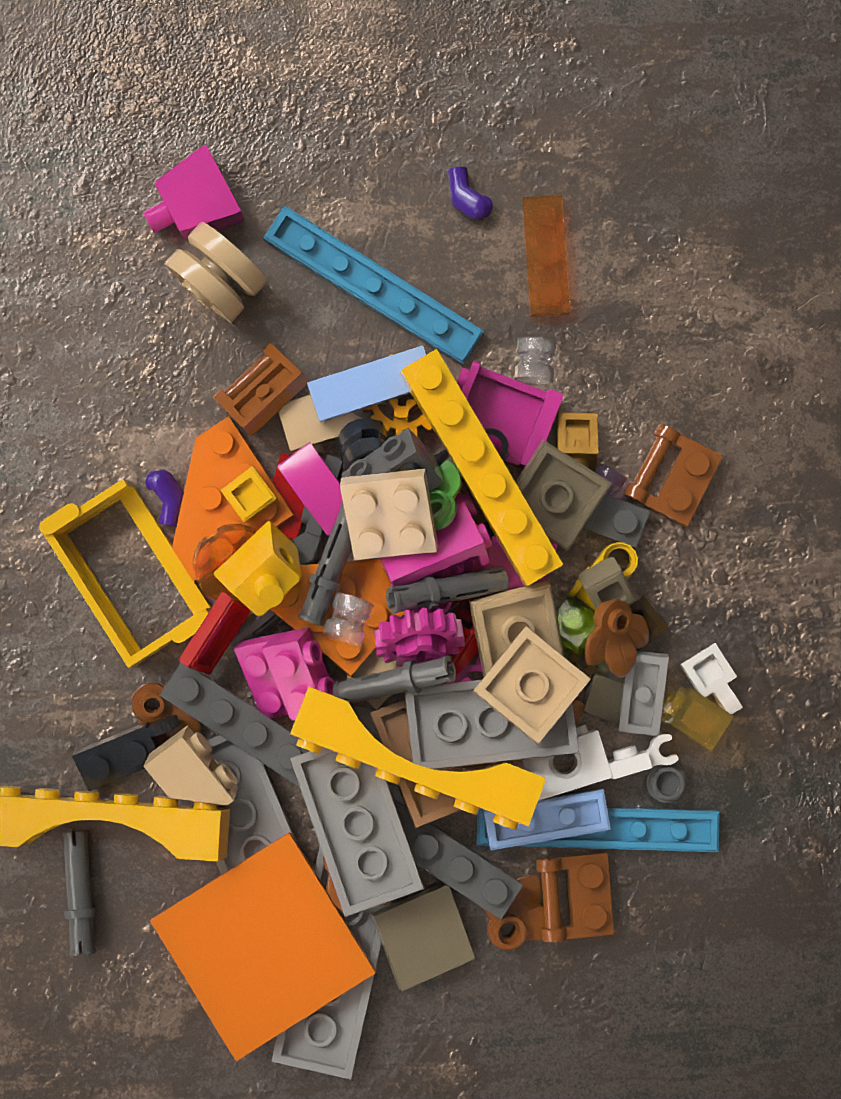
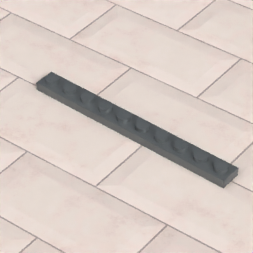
(275, 746)

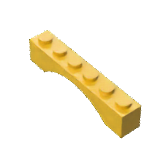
(481, 467)
(498, 789)
(185, 830)

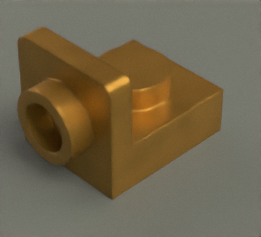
(579, 437)

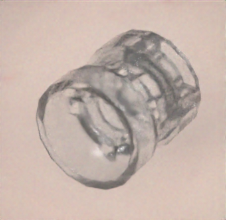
(535, 360)
(348, 619)

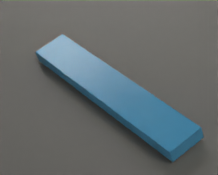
(373, 285)
(640, 831)

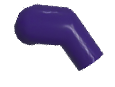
(465, 198)
(169, 492)

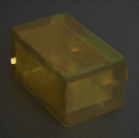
(695, 717)

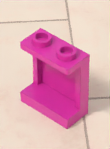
(511, 407)
(455, 544)

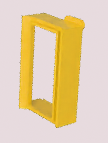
(70, 517)

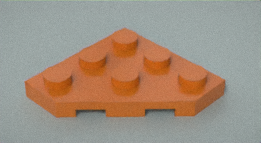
(215, 462)
(360, 579)

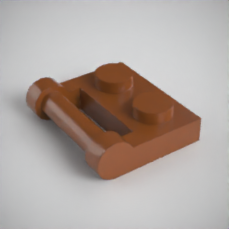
(262, 390)
(684, 482)
(587, 896)

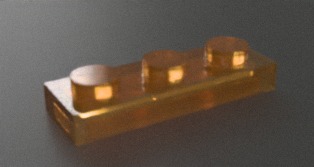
(545, 255)

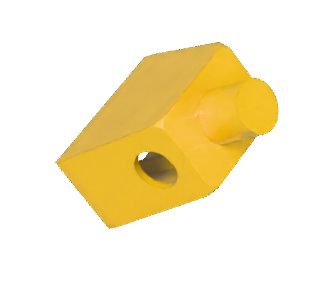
(262, 569)

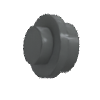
(666, 783)

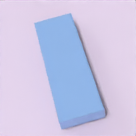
(362, 385)
(554, 819)

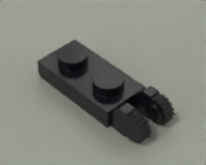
(120, 753)

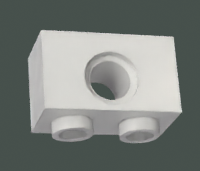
(588, 767)

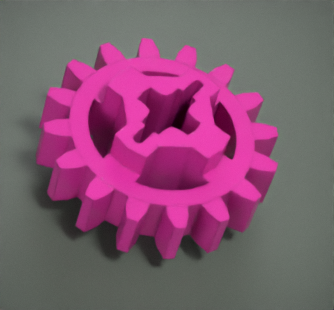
(419, 636)

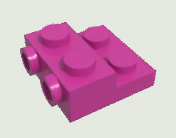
(282, 669)

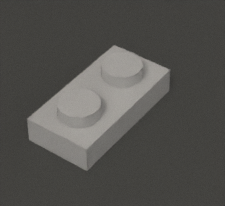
(644, 694)

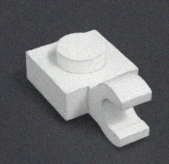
(710, 674)
(629, 761)

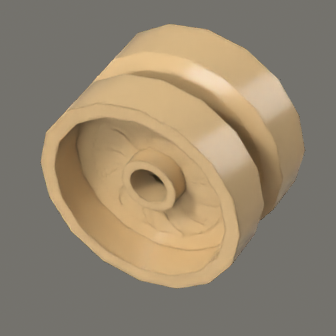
(218, 270)

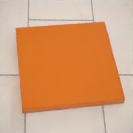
(263, 946)

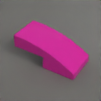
(314, 485)

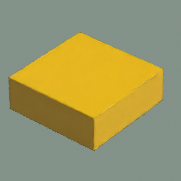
(249, 494)

